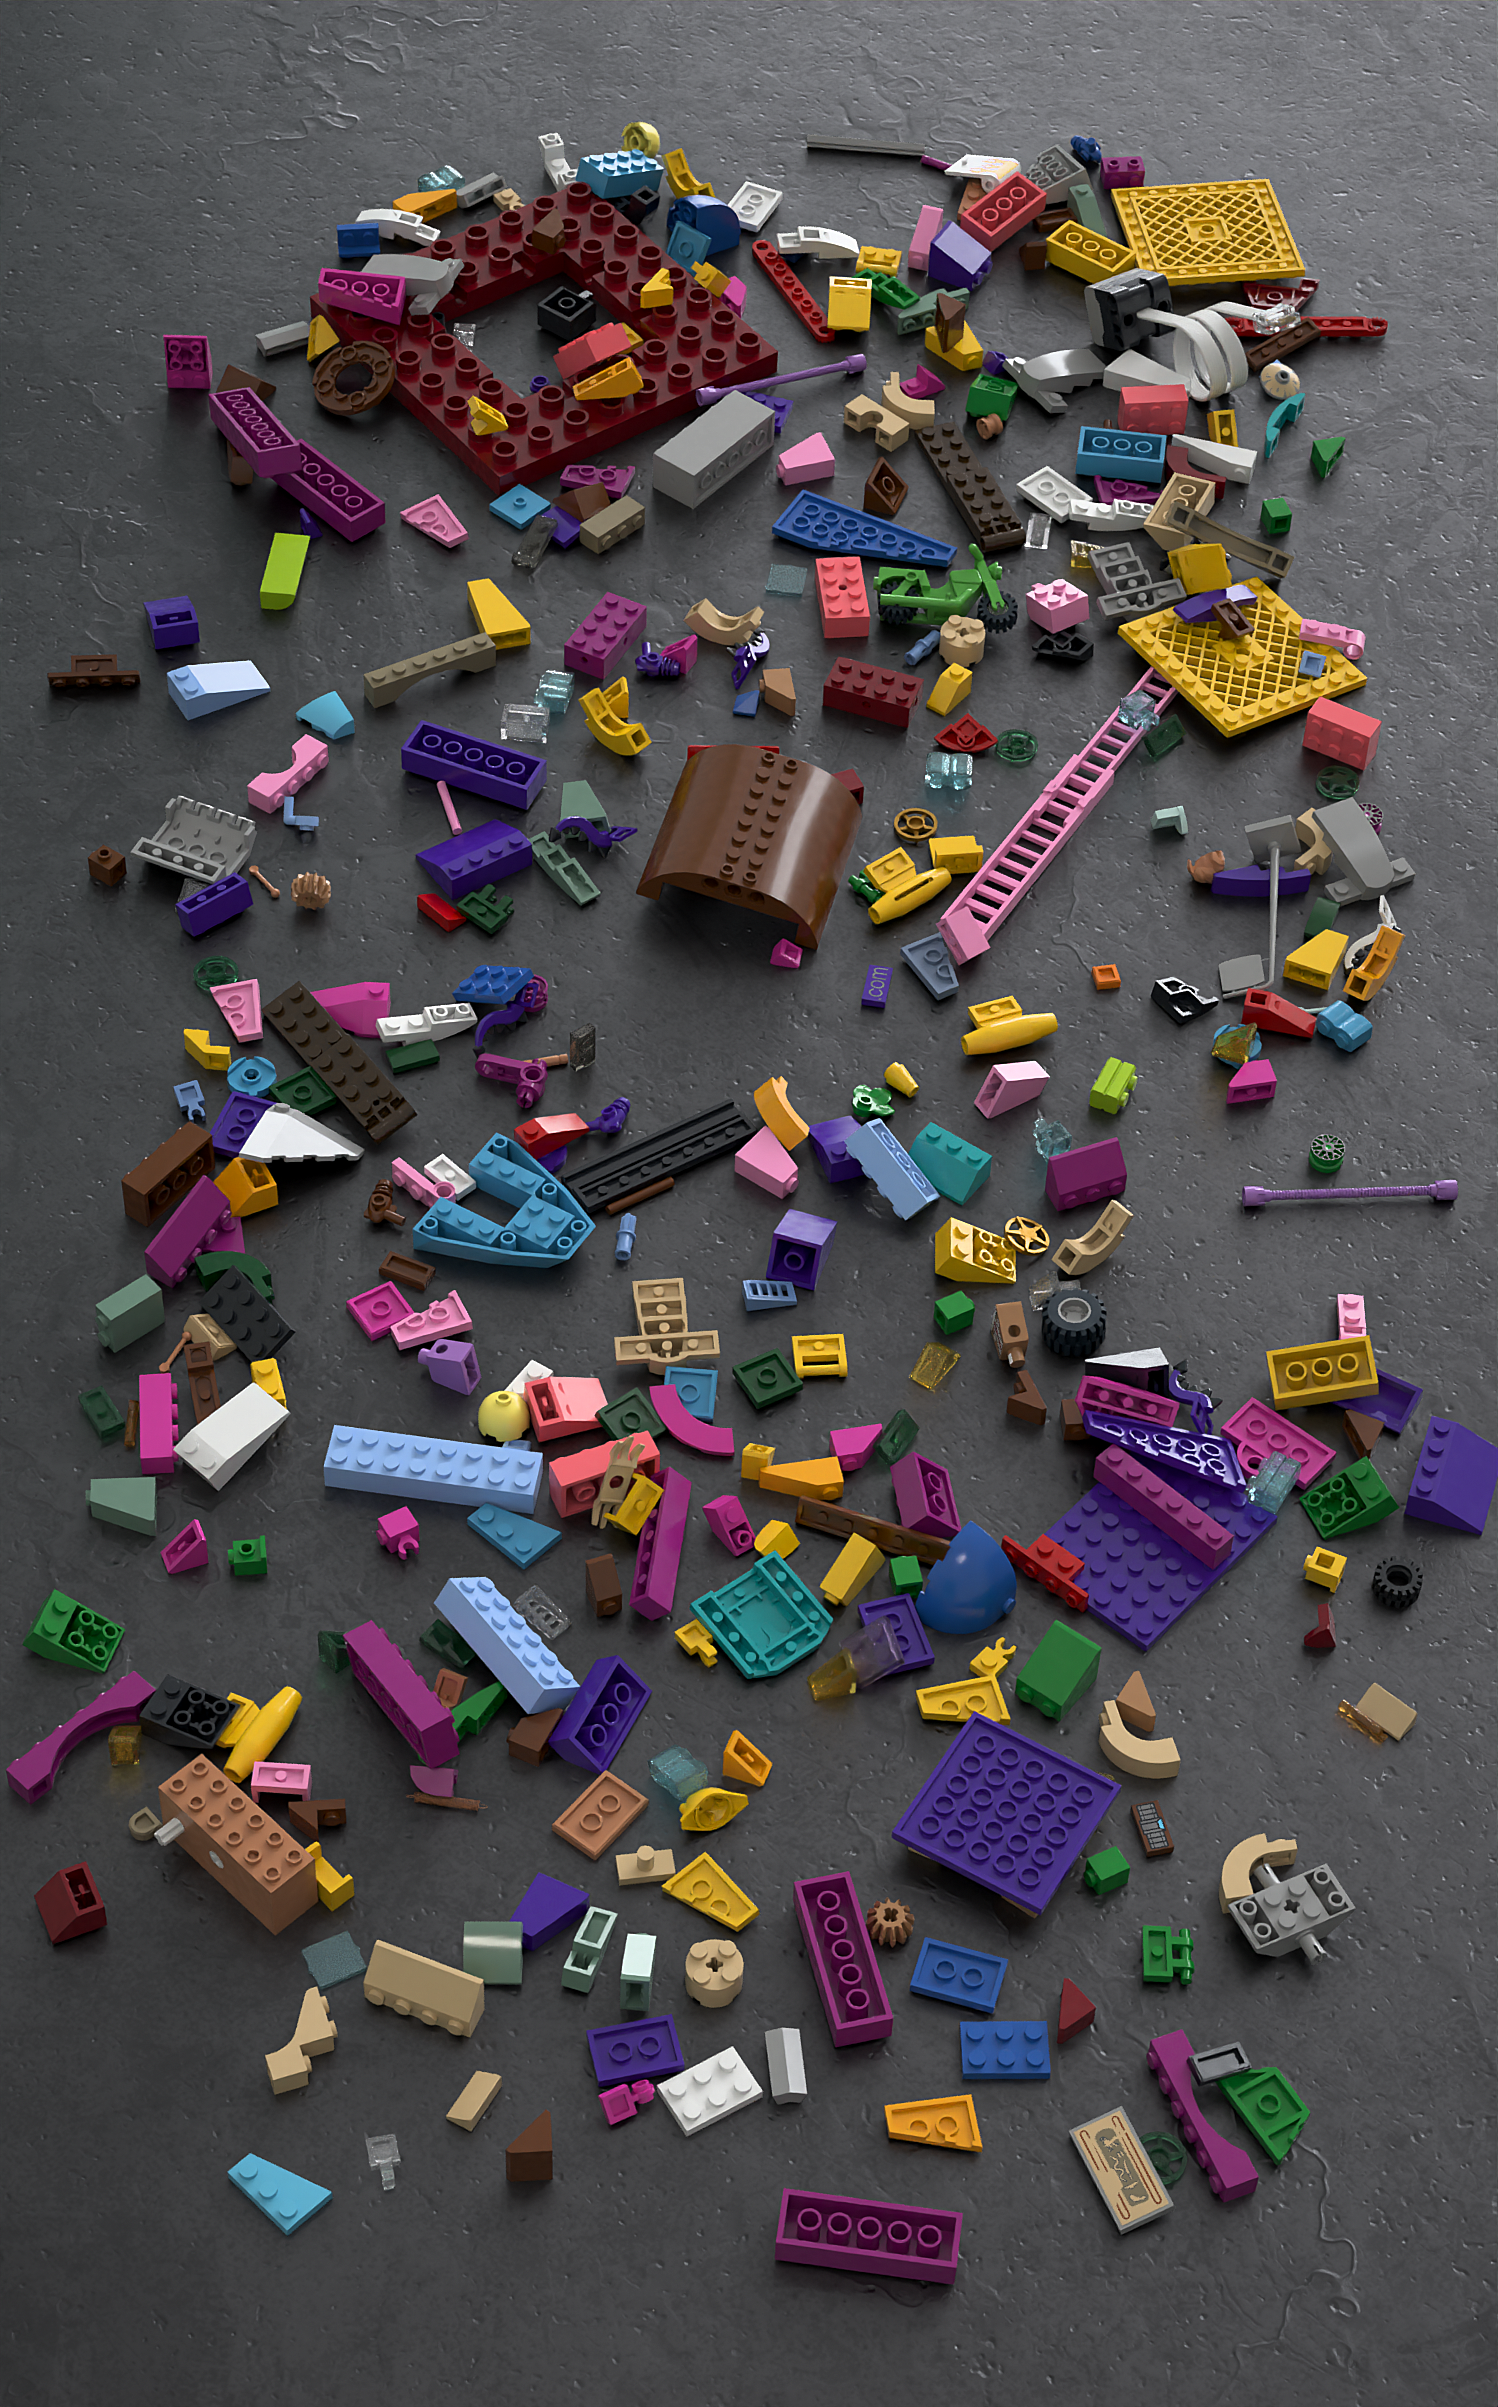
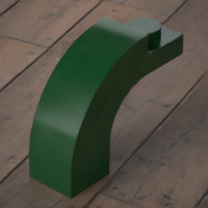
(214, 1265)

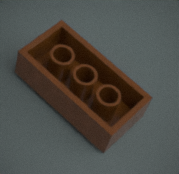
(168, 1174)

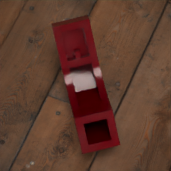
(1177, 462)

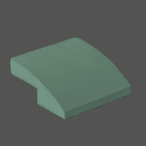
(494, 1951)

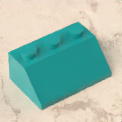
(950, 1163)

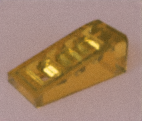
(1079, 553)

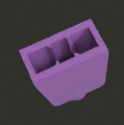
(452, 1365)

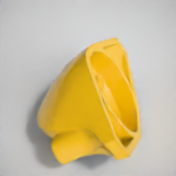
(710, 1809)

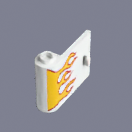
(990, 169)

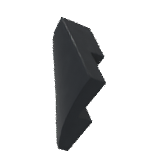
(1065, 645)
(1181, 999)

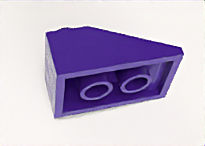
(829, 1145)

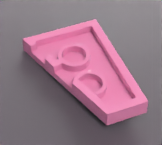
(436, 521)
(241, 1008)
(435, 1323)

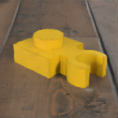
(991, 1661)

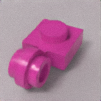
(619, 2102)

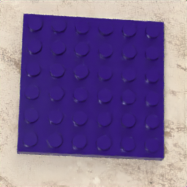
(1006, 1812)

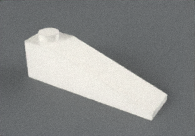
(1221, 459)

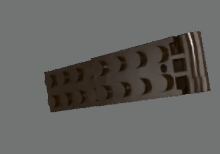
(971, 488)
(339, 1063)

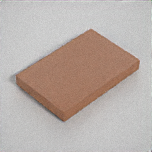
(600, 1815)

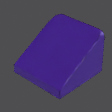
(993, 361)
(309, 525)

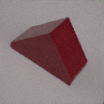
(1075, 2011)

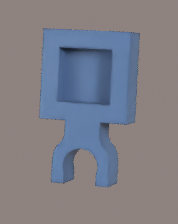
(190, 1098)

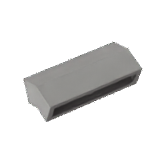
(480, 190)
(283, 338)
(786, 2065)

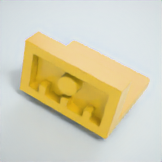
(956, 854)

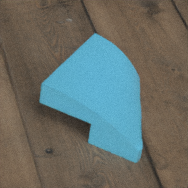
(328, 715)

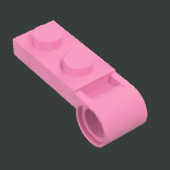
(1332, 634)
(419, 1186)
(1350, 1316)

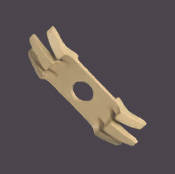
(617, 1467)

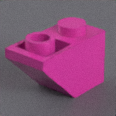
(735, 296)
(730, 1523)

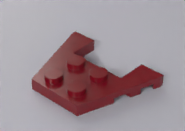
(1268, 296)

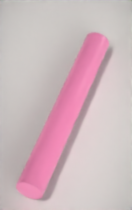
(449, 808)

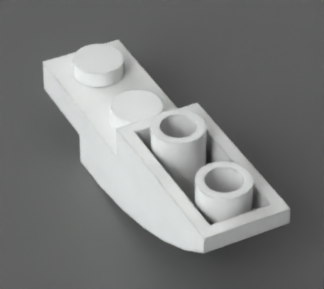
(401, 223)
(818, 240)
(1101, 517)
(433, 1024)

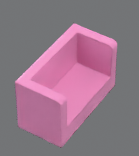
(963, 935)
(281, 1779)

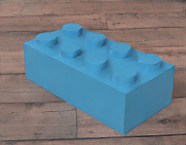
(619, 173)
(1120, 454)

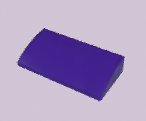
(1392, 1405)

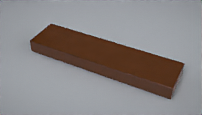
(1281, 344)

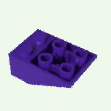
(172, 622)

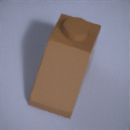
(778, 689)

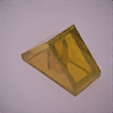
(1236, 1044)
(933, 1364)
(834, 1677)
(125, 1744)

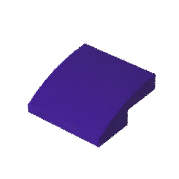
(567, 529)

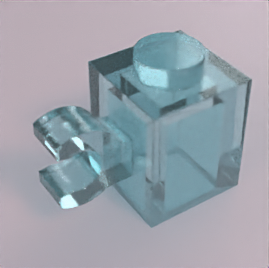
(1138, 710)
(1051, 1138)

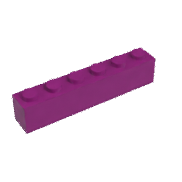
(1163, 1506)
(661, 1547)

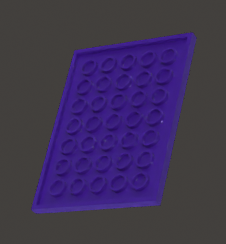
(1137, 1572)

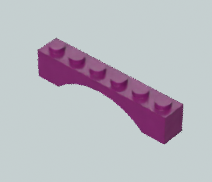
(35, 1771)
(1227, 2165)

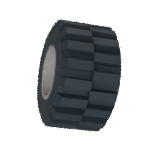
(1073, 1321)

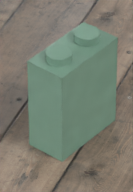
(129, 1313)

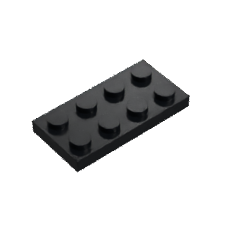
(246, 1316)

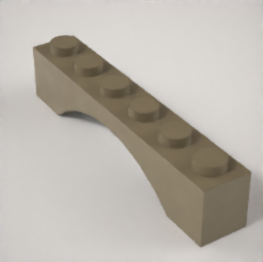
(1235, 544)
(391, 681)

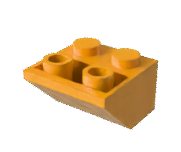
(247, 1186)

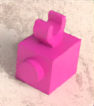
(399, 1532)

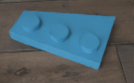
(512, 1534)

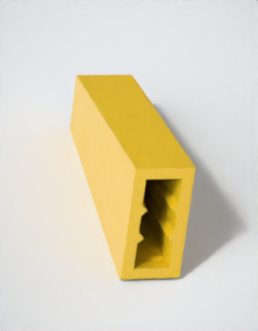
(497, 615)

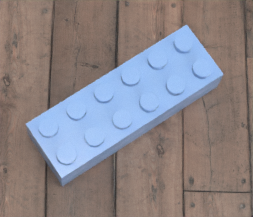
(506, 1644)

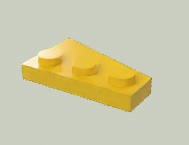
(712, 1893)

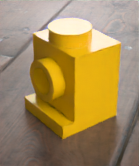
(1325, 1568)

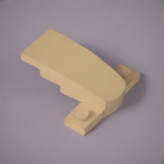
(663, 1329)

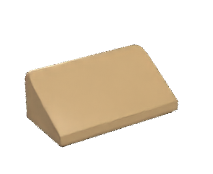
(204, 1329)
(1387, 1711)
(475, 2099)

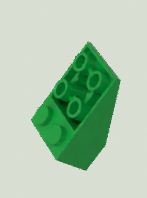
(1349, 1500)
(73, 1634)

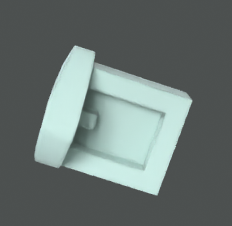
(1170, 817)

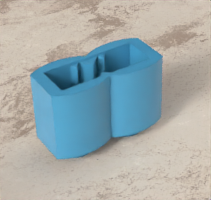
(1344, 1026)

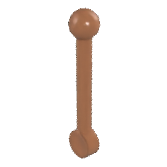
(253, 870)
(164, 1367)

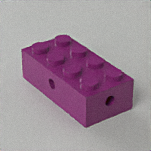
(605, 635)

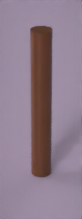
(640, 1195)

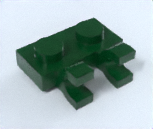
(482, 912)

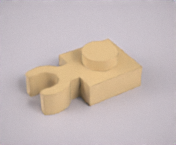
(507, 200)

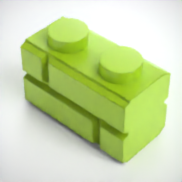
(1113, 1086)

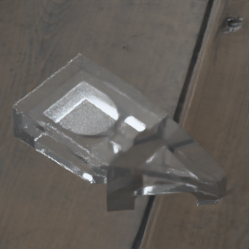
(465, 334)

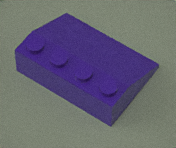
(477, 858)
(1453, 1477)

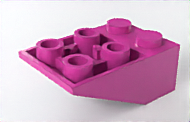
(188, 361)

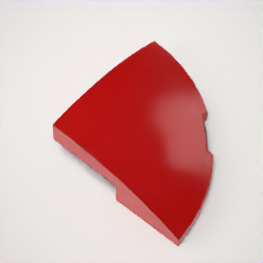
(966, 736)

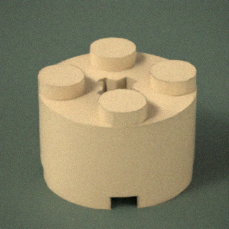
(962, 640)
(714, 1972)

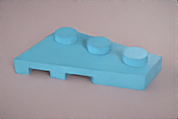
(277, 2192)

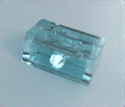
(1273, 1482)

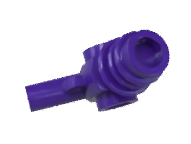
(653, 663)
(611, 1117)

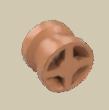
(989, 426)

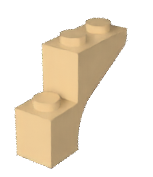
(313, 2036)

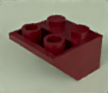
(71, 1903)

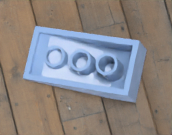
(214, 686)

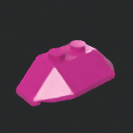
(1124, 1401)

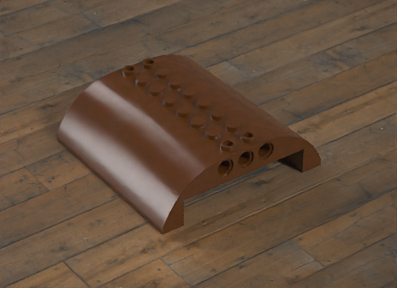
(757, 836)

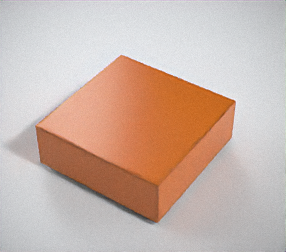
(1106, 977)

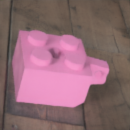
(1057, 605)

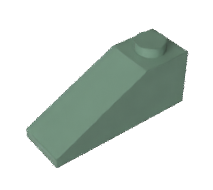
(1085, 208)

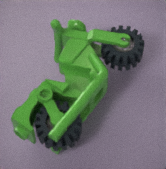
(900, 590)

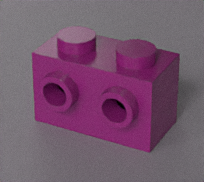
(1122, 172)

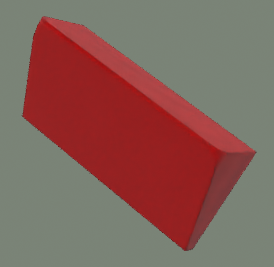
(440, 911)

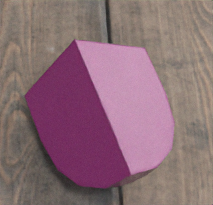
(434, 1781)

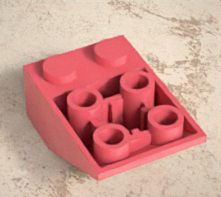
(563, 1405)

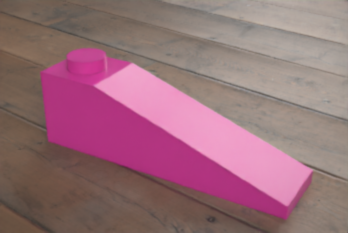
(357, 1006)

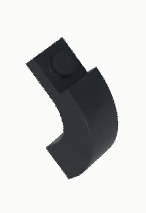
(641, 206)

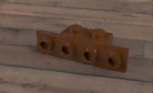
(94, 670)

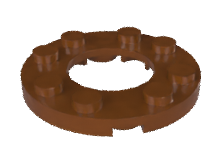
(339, 359)

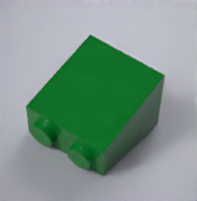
(1058, 1671)

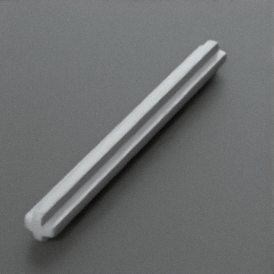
(865, 145)

